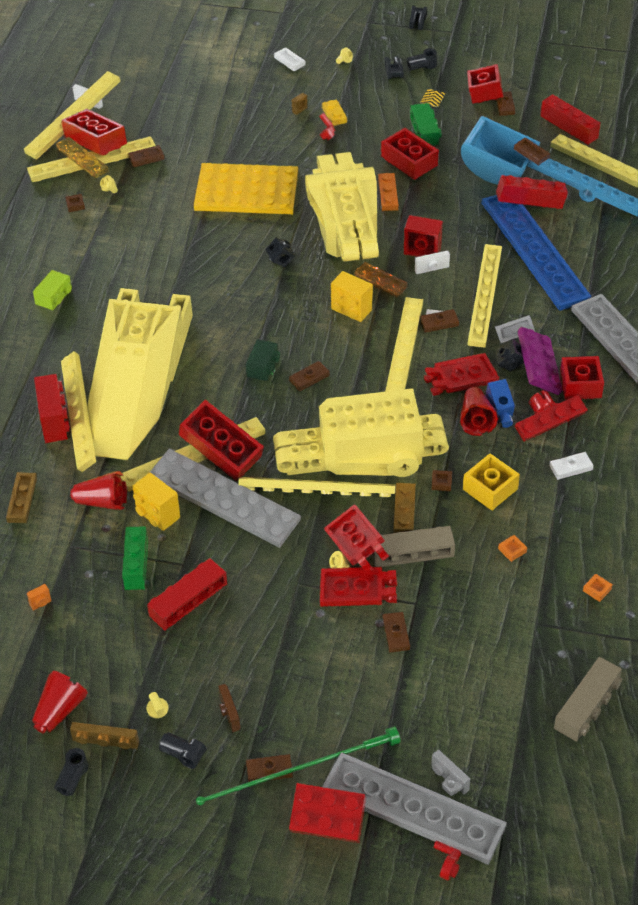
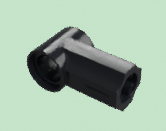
(427, 60)
(186, 751)
(71, 772)

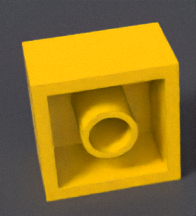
(351, 296)
(491, 481)
(156, 501)

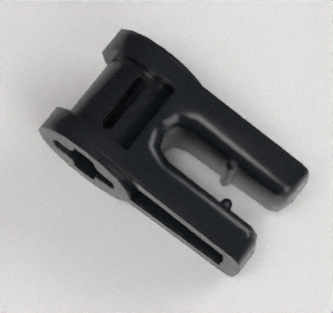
(418, 14)
(394, 70)

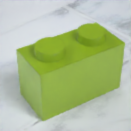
(52, 290)

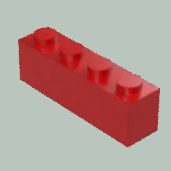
(570, 119)
(531, 191)
(187, 594)

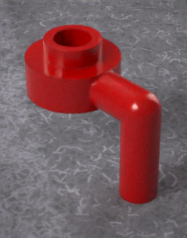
(328, 132)
(450, 867)

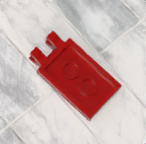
(461, 374)
(356, 537)
(357, 587)

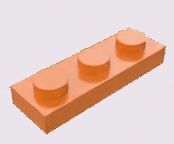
(388, 192)

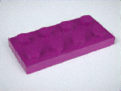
(539, 360)

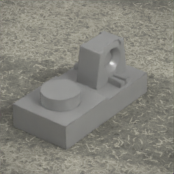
(509, 330)
(455, 778)

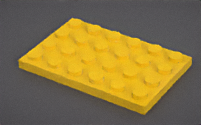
(246, 188)

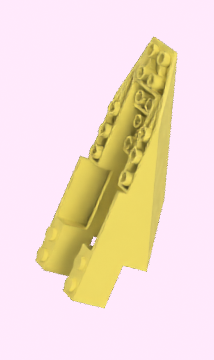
(134, 370)

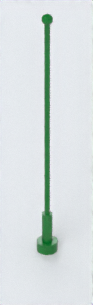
(391, 736)

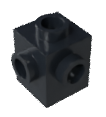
(280, 252)
(510, 355)

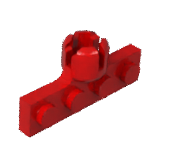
(548, 414)

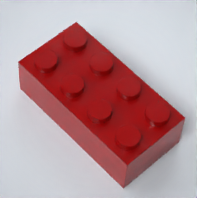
(94, 131)
(221, 440)

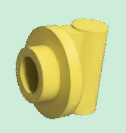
(346, 56)
(108, 183)
(339, 560)
(156, 707)

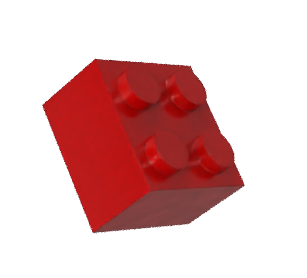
(485, 84)
(422, 236)
(581, 377)

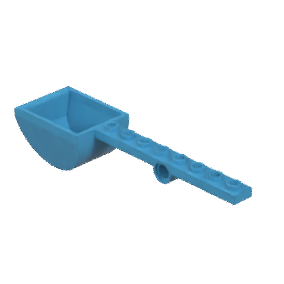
(491, 153)

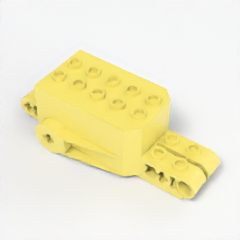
(345, 206)
(363, 437)

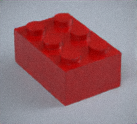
(409, 153)
(51, 408)
(327, 813)

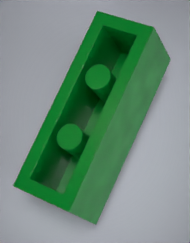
(425, 124)
(135, 558)

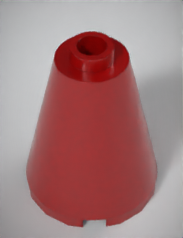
(477, 413)
(103, 491)
(57, 701)

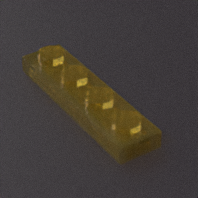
(82, 157)

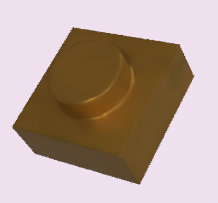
(299, 103)

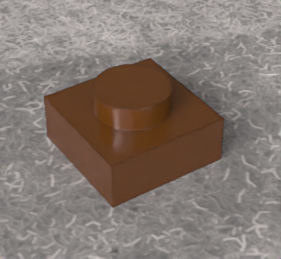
(75, 202)
(441, 480)

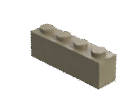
(416, 546)
(587, 699)

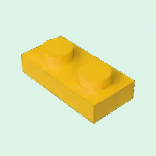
(334, 112)

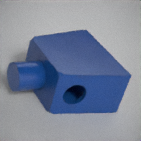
(501, 399)

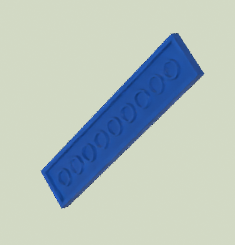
(537, 252)

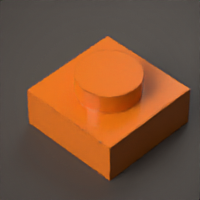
(512, 548)
(597, 587)
(39, 597)

